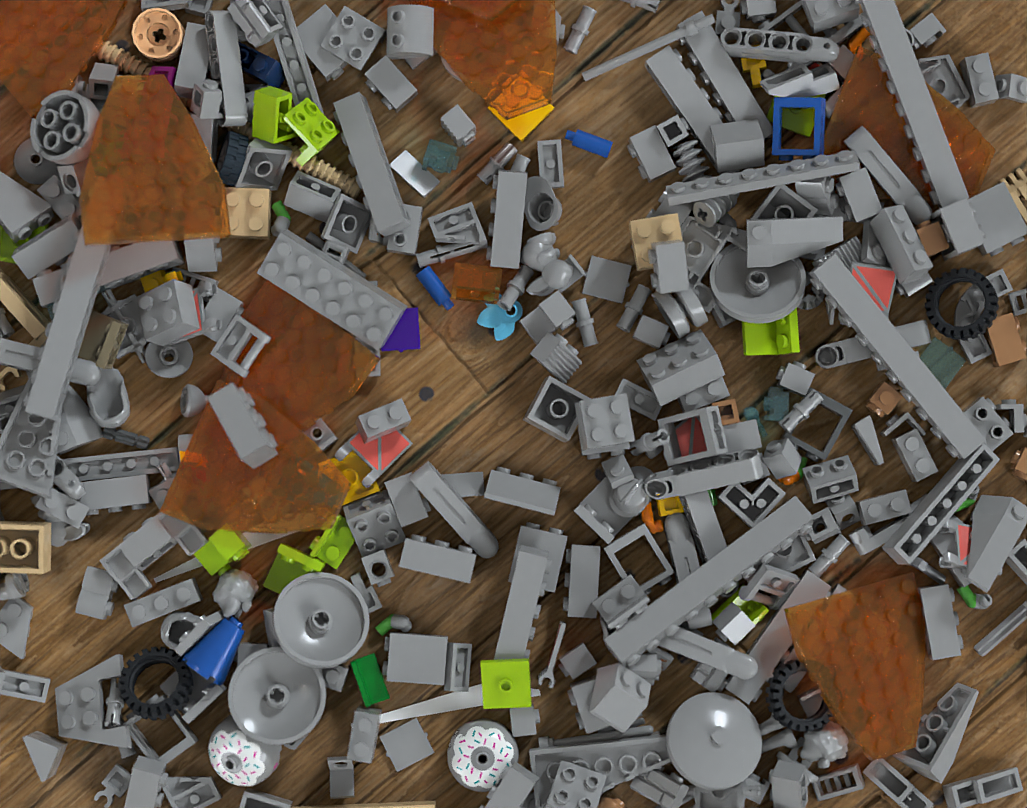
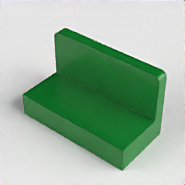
(370, 679)

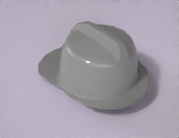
(541, 204)
(631, 497)

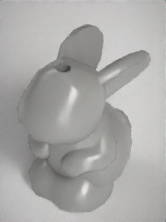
(542, 257)
(61, 531)

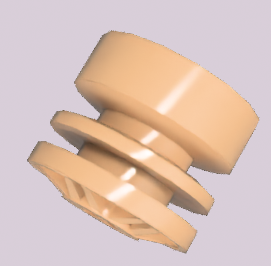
(154, 22)

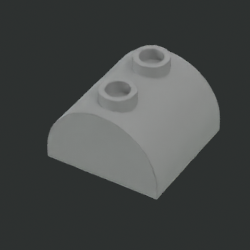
(409, 31)

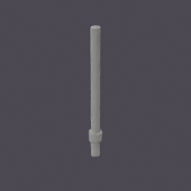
(690, 28)

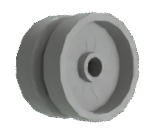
(678, 308)

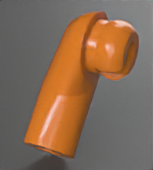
(857, 39)
(647, 518)

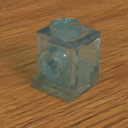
(440, 157)
(776, 404)

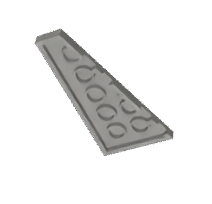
(29, 449)
(617, 759)

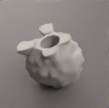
(235, 592)
(825, 744)

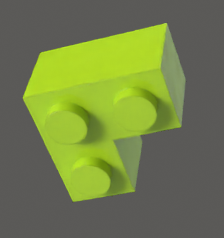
(268, 114)
(222, 550)

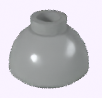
(192, 401)

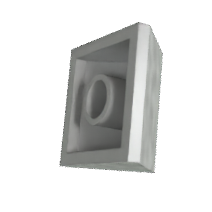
(738, 145)
(264, 165)
(347, 223)
(45, 753)

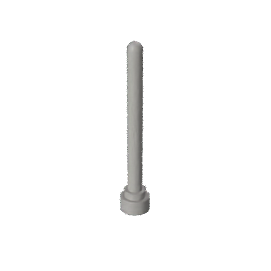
(546, 741)

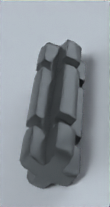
(126, 437)

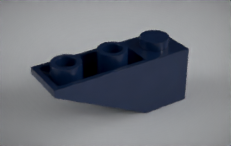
(261, 67)

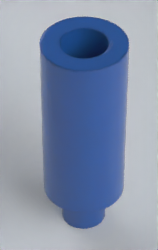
(589, 142)
(435, 288)

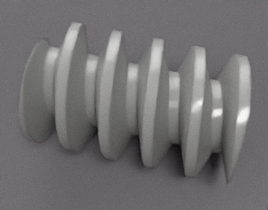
(690, 161)
(712, 209)

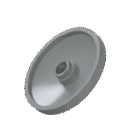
(756, 292)
(320, 620)
(276, 697)
(714, 741)

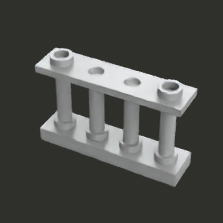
(838, 37)

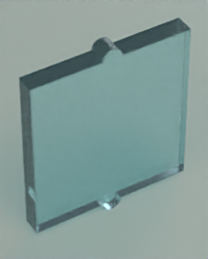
(942, 361)

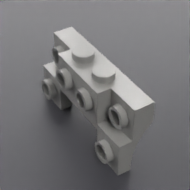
(146, 546)

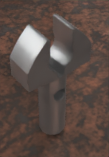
(923, 566)

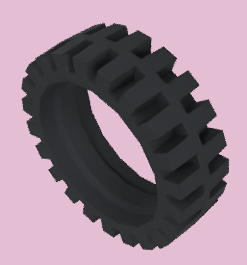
(969, 331)
(144, 661)
(777, 707)

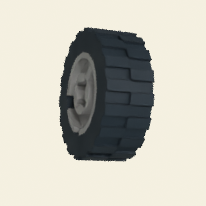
(231, 157)

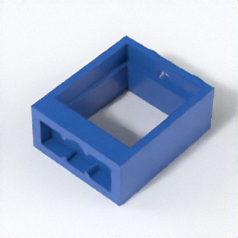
(819, 128)

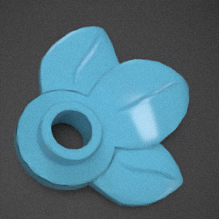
(498, 319)

